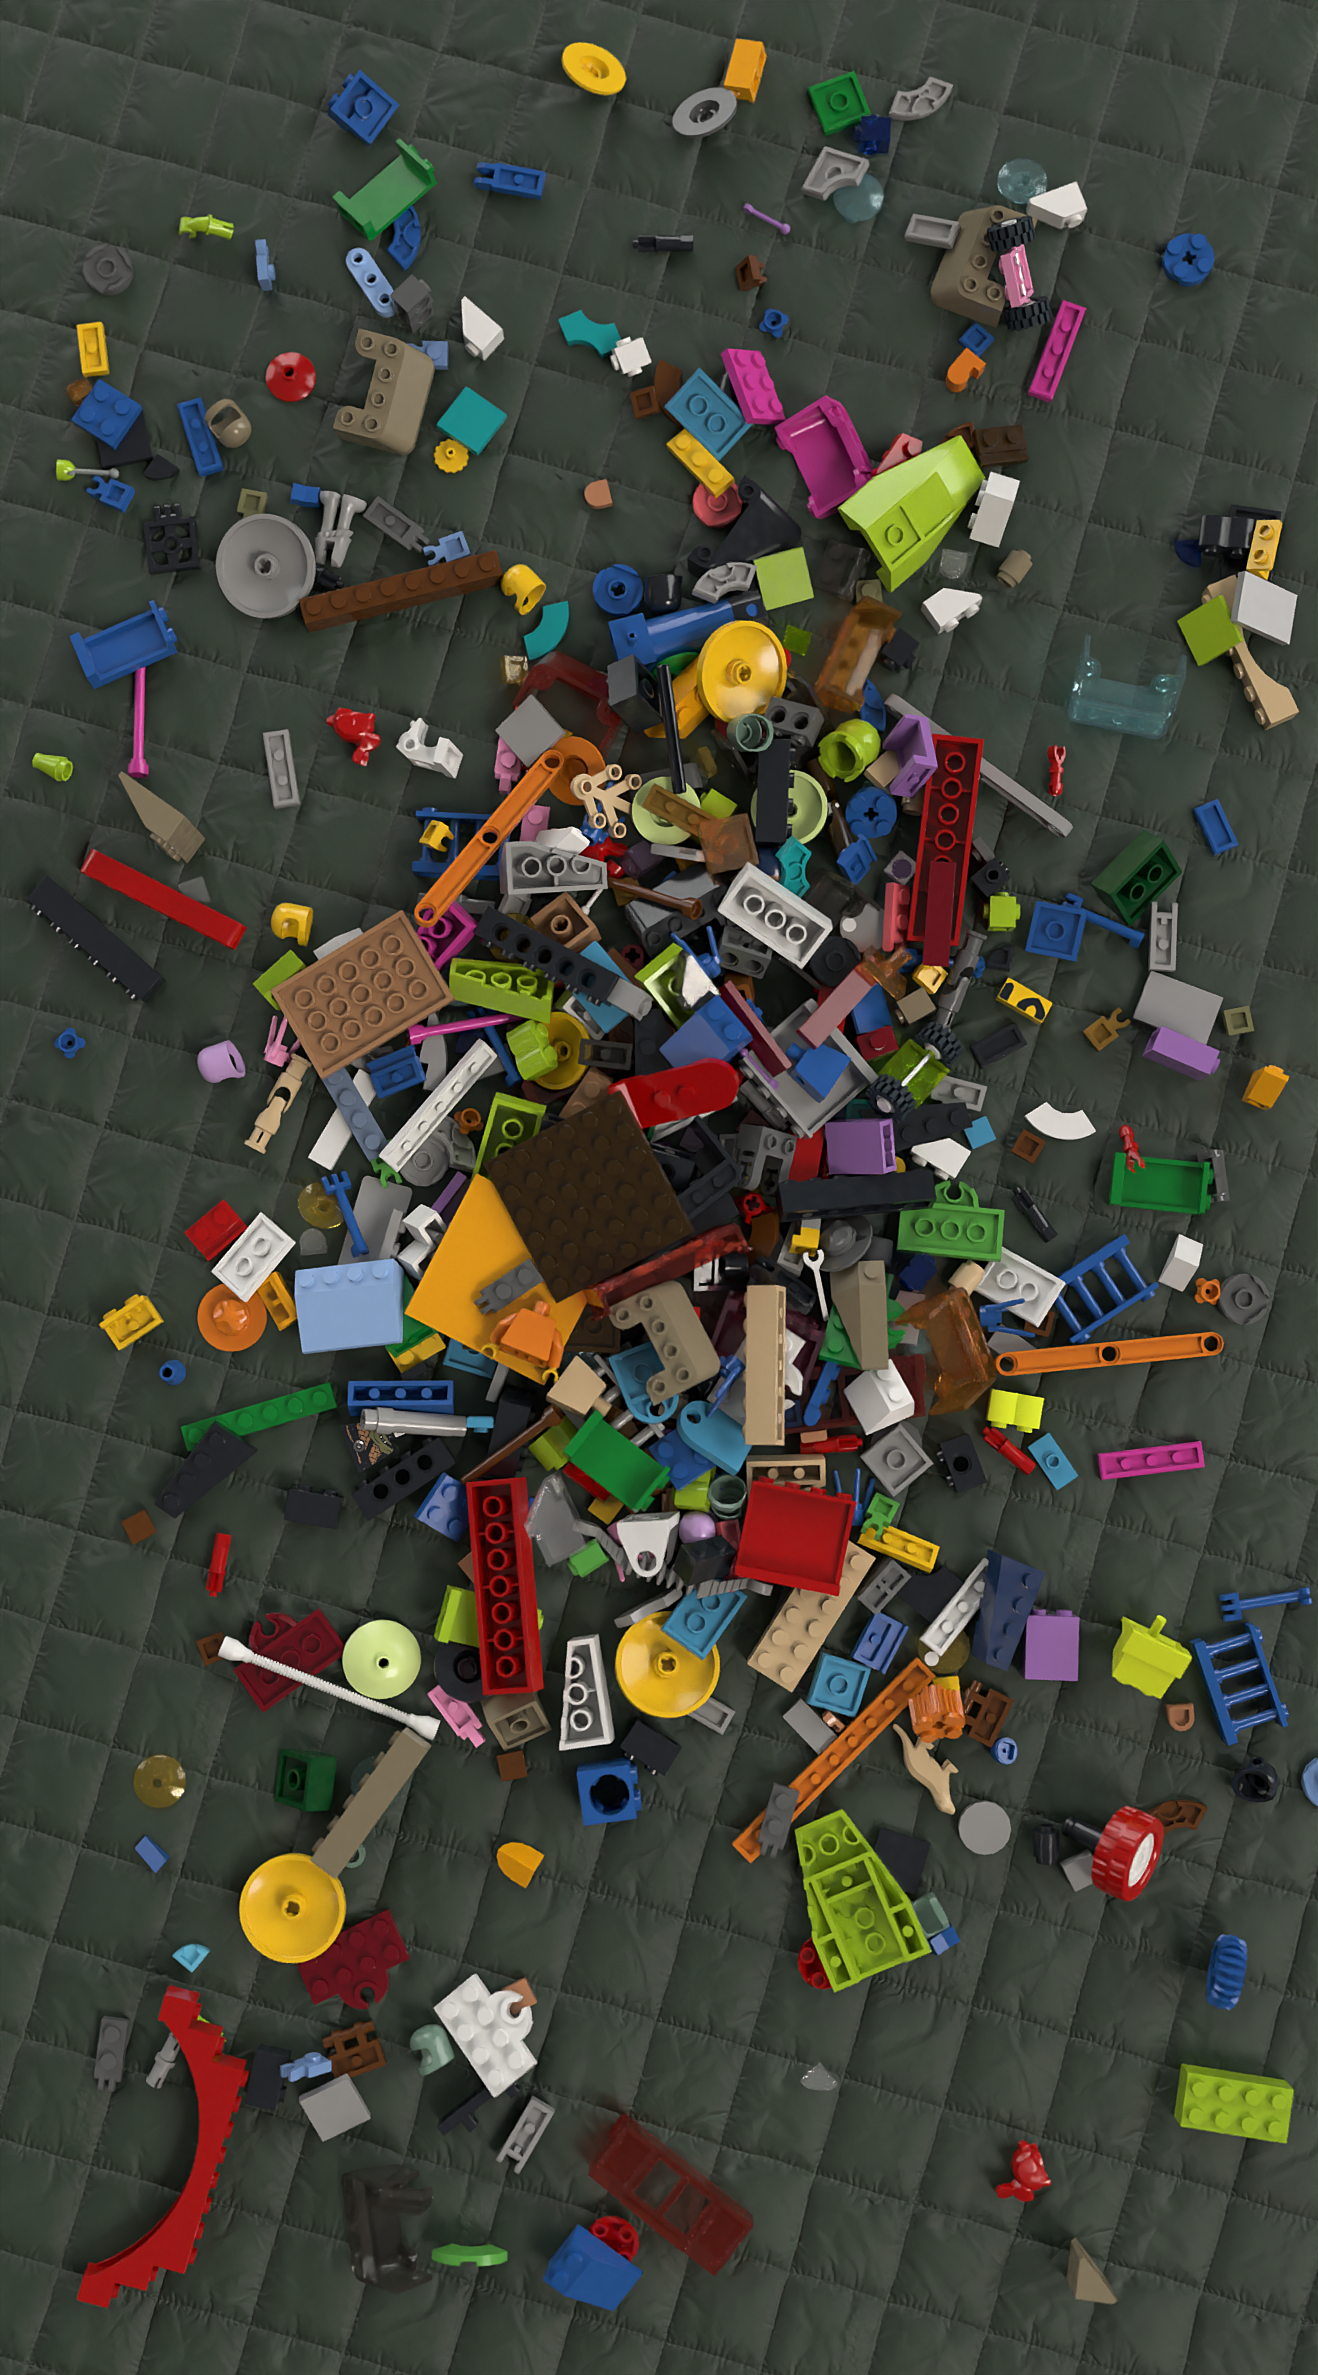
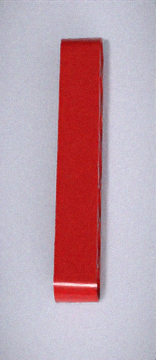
(163, 899)

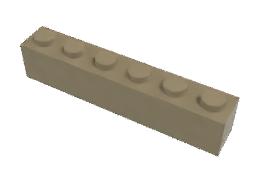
(370, 1803)

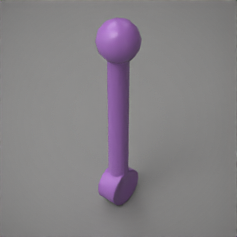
(785, 228)
(773, 1083)

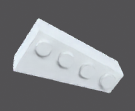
(586, 1699)

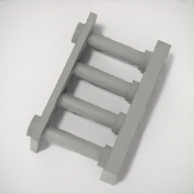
(605, 1367)

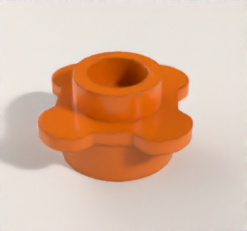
(471, 1115)
(1214, 1291)

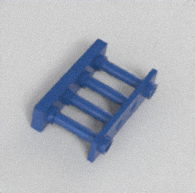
(429, 868)
(1095, 1263)
(1221, 1702)

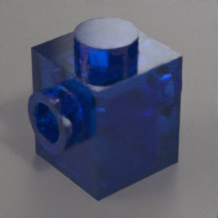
(873, 134)

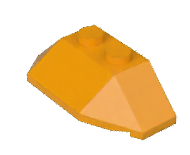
(688, 704)

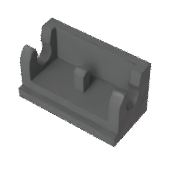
(881, 1584)

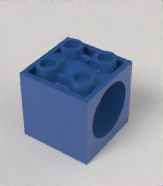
(592, 1809)

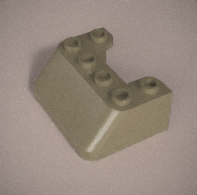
(964, 270)
(394, 396)
(675, 1335)

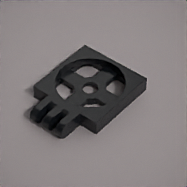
(169, 521)

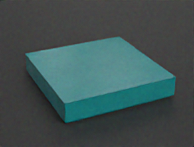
(471, 421)

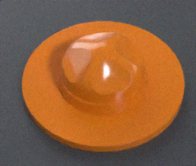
(579, 758)
(229, 1321)

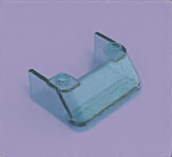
(1120, 704)

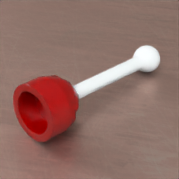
(614, 871)

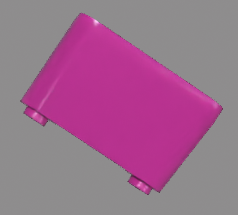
(826, 454)

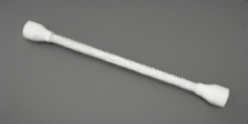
(236, 1651)

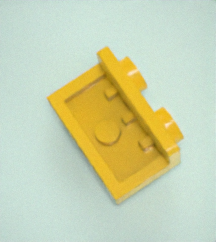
(1264, 547)
(131, 1321)

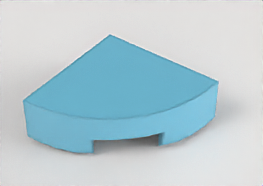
(191, 1955)

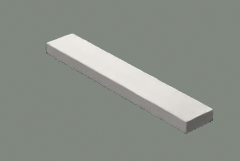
(438, 1105)

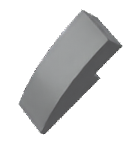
(434, 1056)

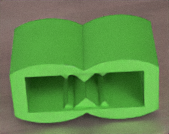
(588, 1559)

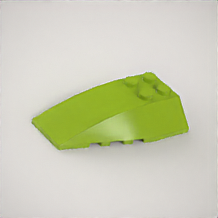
(854, 1903)

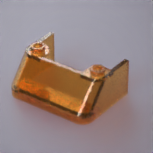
(853, 654)
(958, 1346)

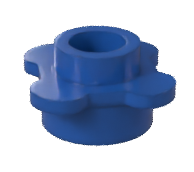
(770, 316)
(62, 1042)

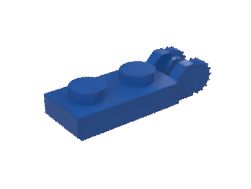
(511, 180)
(820, 1393)

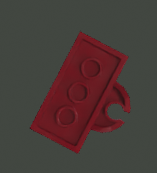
(301, 1645)
(356, 1961)

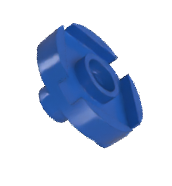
(1198, 249)
(612, 577)
(871, 826)

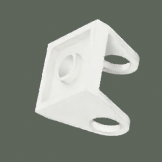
(649, 1533)

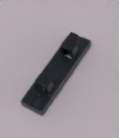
(464, 2110)

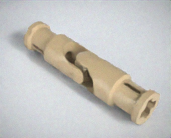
(269, 1119)

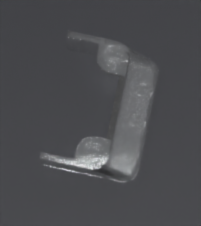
(553, 1521)

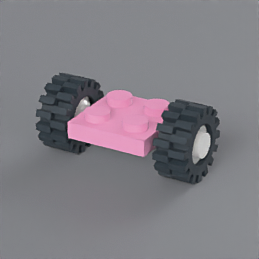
(1022, 311)

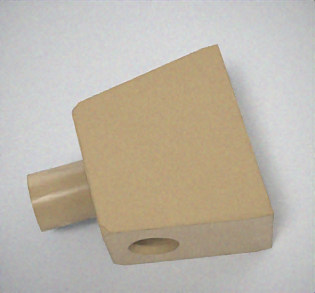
(579, 1390)

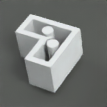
(995, 504)
(428, 1233)

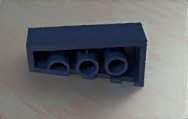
(1004, 1608)

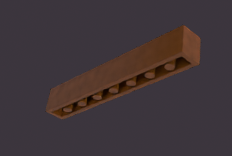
(401, 591)

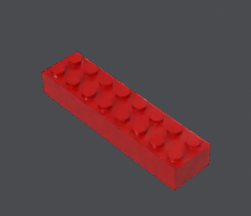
(946, 826)
(504, 1586)

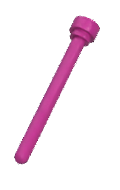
(137, 767)
(419, 1033)

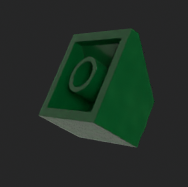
(305, 1779)

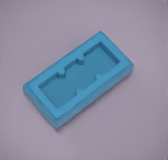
(481, 1423)
(1052, 1461)

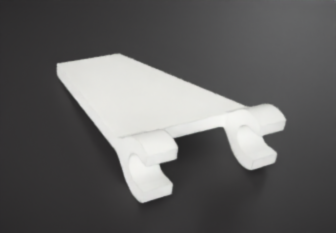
(814, 1266)

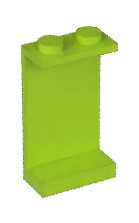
(459, 1617)

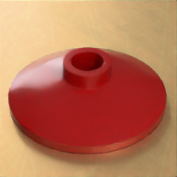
(293, 387)

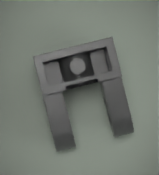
(761, 1143)

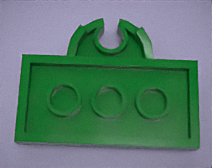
(837, 1345)

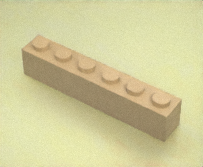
(764, 1365)

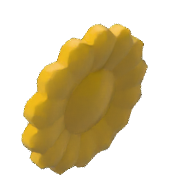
(451, 456)

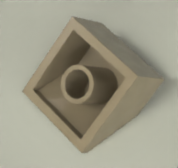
(515, 1718)

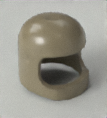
(232, 430)

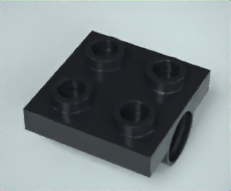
(721, 1274)

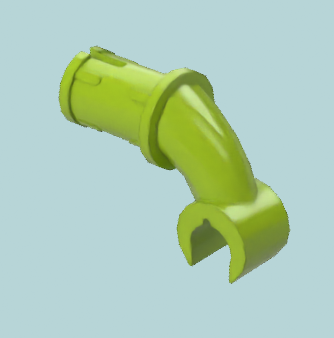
(207, 225)

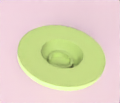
(653, 827)

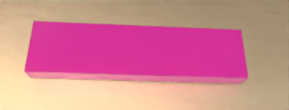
(1056, 351)
(1150, 1460)

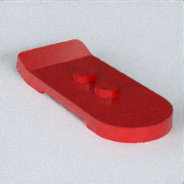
(679, 1092)

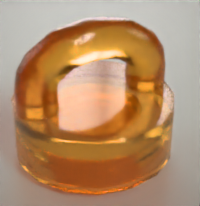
(78, 390)

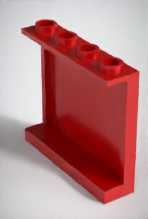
(795, 1536)

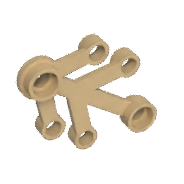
(606, 797)

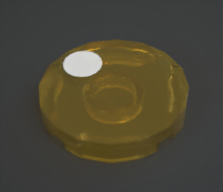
(952, 1658)

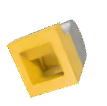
(807, 1237)

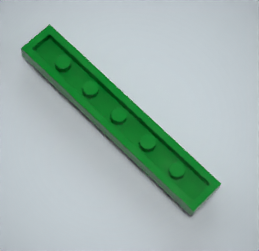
(266, 1413)

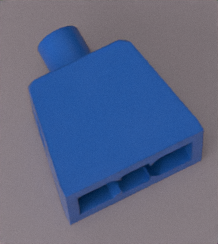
(816, 1069)

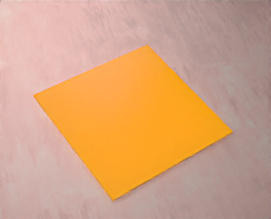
(472, 1255)

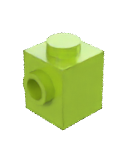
(1001, 912)

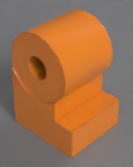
(962, 369)

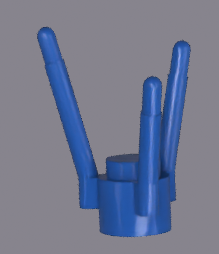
(596, 835)
(707, 963)
(992, 1314)
(730, 1371)
(859, 1512)

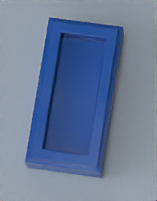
(1215, 827)

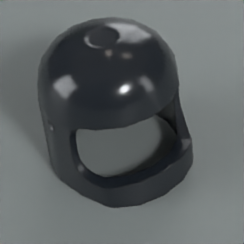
(663, 594)

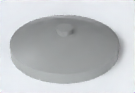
(265, 566)

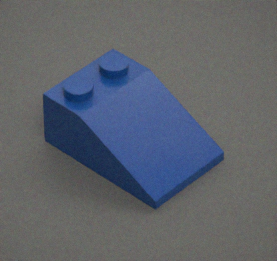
(707, 1034)
(590, 2271)

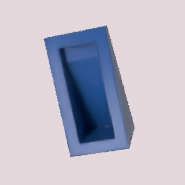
(152, 1853)

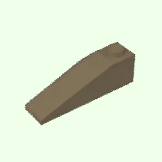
(861, 1303)

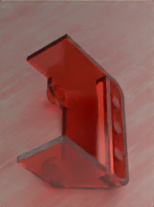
(579, 677)

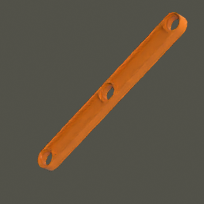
(477, 850)
(1125, 1353)

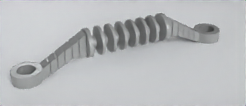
(702, 1589)

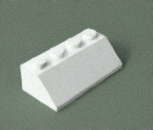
(775, 915)

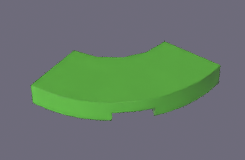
(482, 2255)

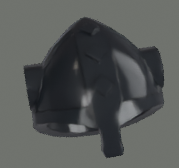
(1255, 1778)

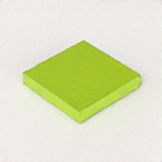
(783, 578)
(1210, 630)

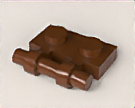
(990, 1715)
(358, 2058)

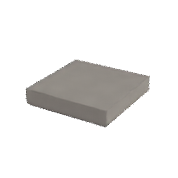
(530, 731)
(896, 1459)
(334, 2107)

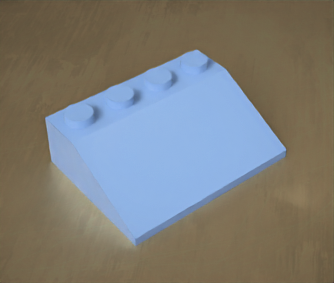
(350, 1305)

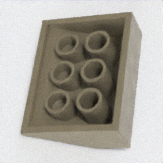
(167, 825)

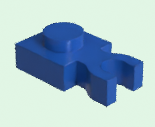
(113, 495)

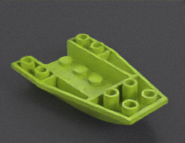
(913, 507)

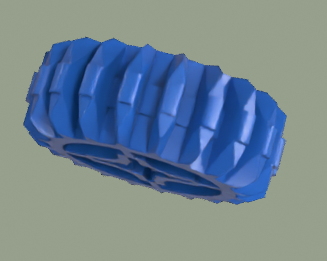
(1226, 1972)

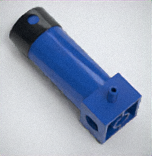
(682, 630)

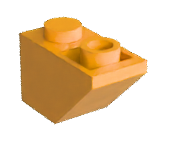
(1265, 1087)

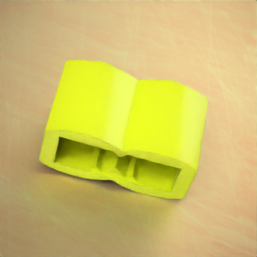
(1014, 1409)

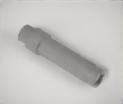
(392, 1421)

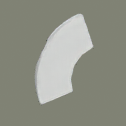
(1060, 1125)

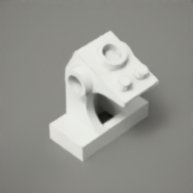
(441, 758)

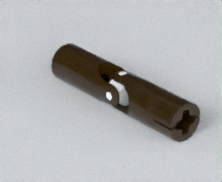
(836, 828)

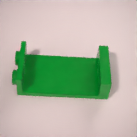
(388, 193)
(616, 1463)

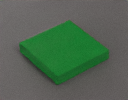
(838, 103)

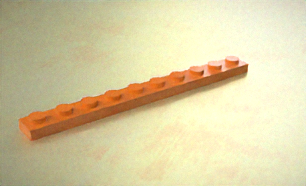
(845, 1747)

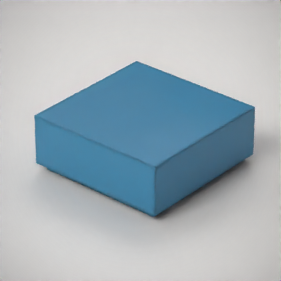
(980, 1133)

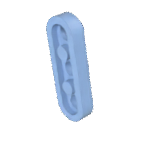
(373, 291)

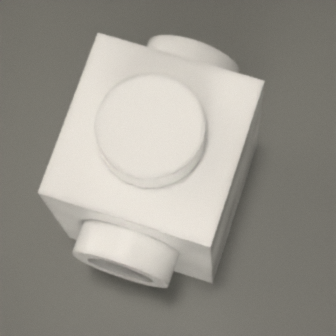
(630, 356)

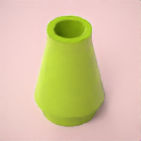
(54, 766)

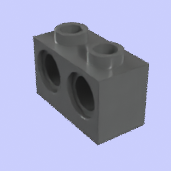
(412, 303)
(794, 717)
(743, 952)

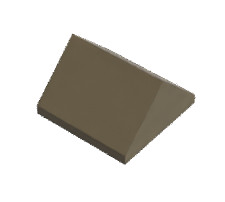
(1086, 2278)

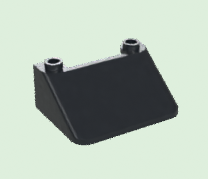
(758, 533)

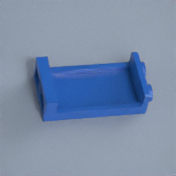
(125, 646)

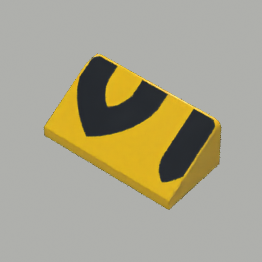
(1024, 1001)

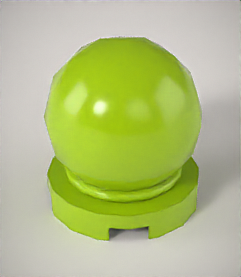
(849, 749)

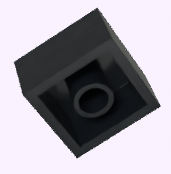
(634, 693)

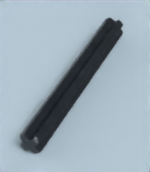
(671, 729)

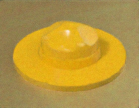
(593, 68)

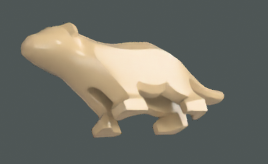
(927, 1770)

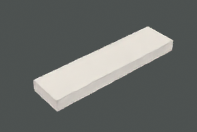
(337, 1131)
(957, 1612)

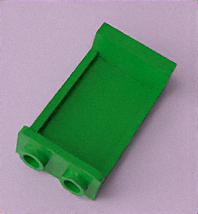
(1161, 1185)

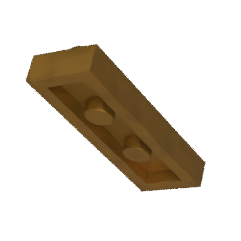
(675, 810)

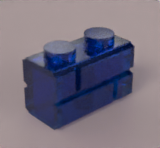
(917, 1272)

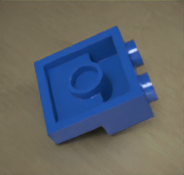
(361, 107)

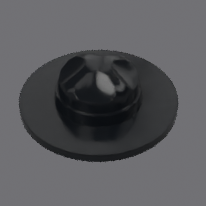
(459, 1671)

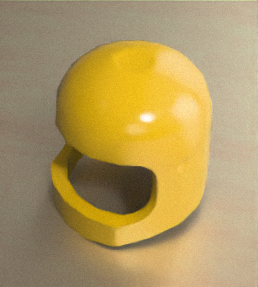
(524, 583)
(292, 921)

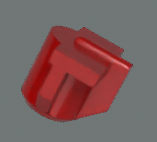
(752, 1206)

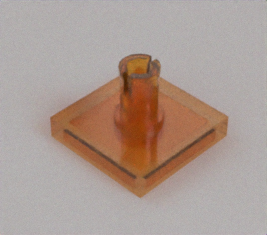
(727, 843)
(886, 970)

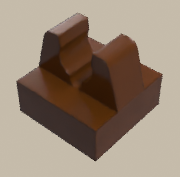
(749, 273)

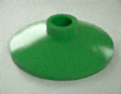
(677, 663)

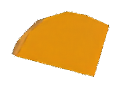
(519, 1862)

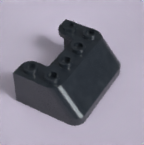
(655, 922)

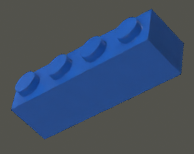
(401, 1396)

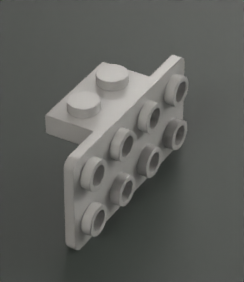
(380, 1220)

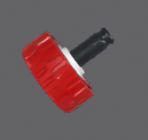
(1123, 1851)

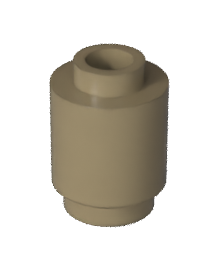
(1014, 568)

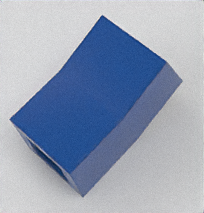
(305, 496)
(943, 1940)

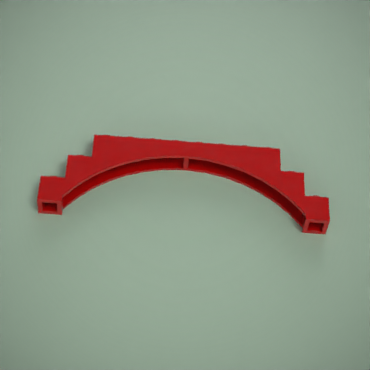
(172, 2238)

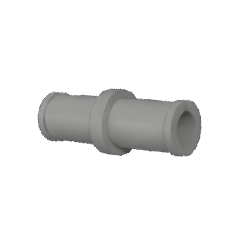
(164, 2061)

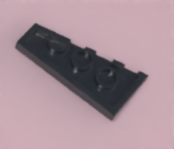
(926, 1123)
(208, 1464)

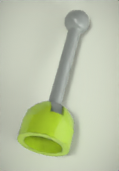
(66, 471)

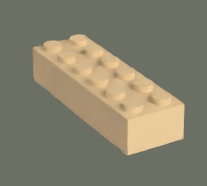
(805, 1623)

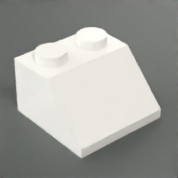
(879, 1398)

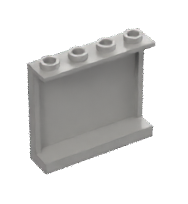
(789, 1097)

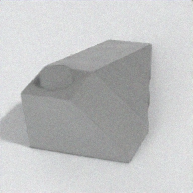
(541, 869)

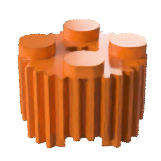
(937, 1713)

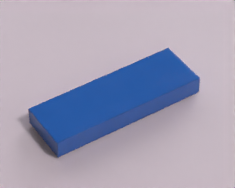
(200, 437)

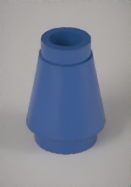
(178, 1372)

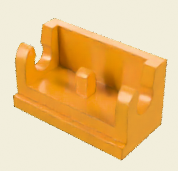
(745, 69)
(278, 1300)

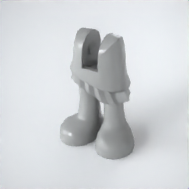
(340, 538)

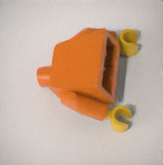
(530, 1338)

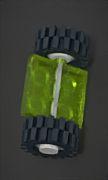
(914, 1072)

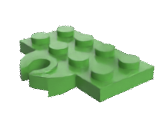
(953, 1227)

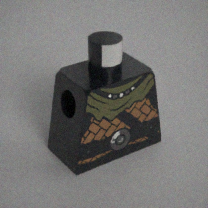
(368, 1447)

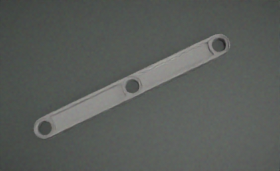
(995, 778)

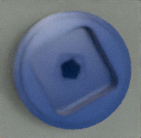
(1004, 1750)

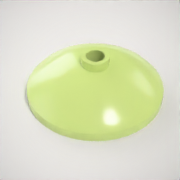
(809, 807)
(378, 1641)

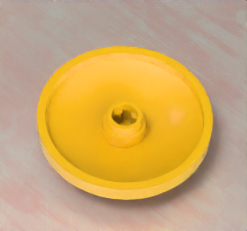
(740, 670)
(660, 1673)
(292, 1908)

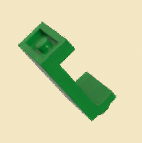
(413, 1330)

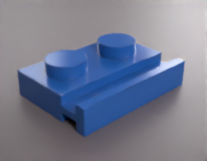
(856, 859)
(396, 1072)
(879, 1641)

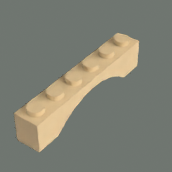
(1271, 700)

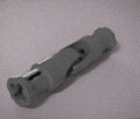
(965, 962)

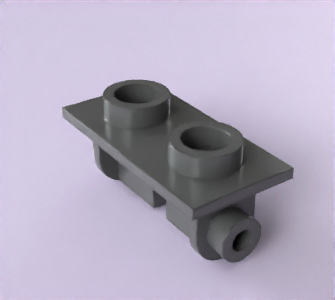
(1219, 1186)

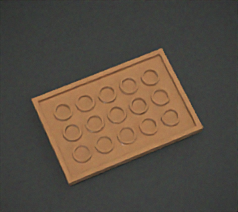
(362, 994)

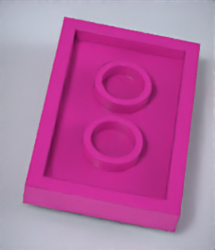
(753, 386)

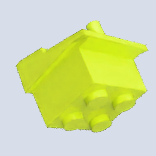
(1148, 1658)

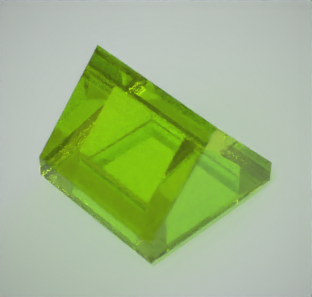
(796, 640)

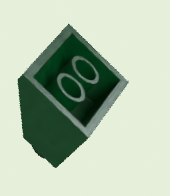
(1137, 877)

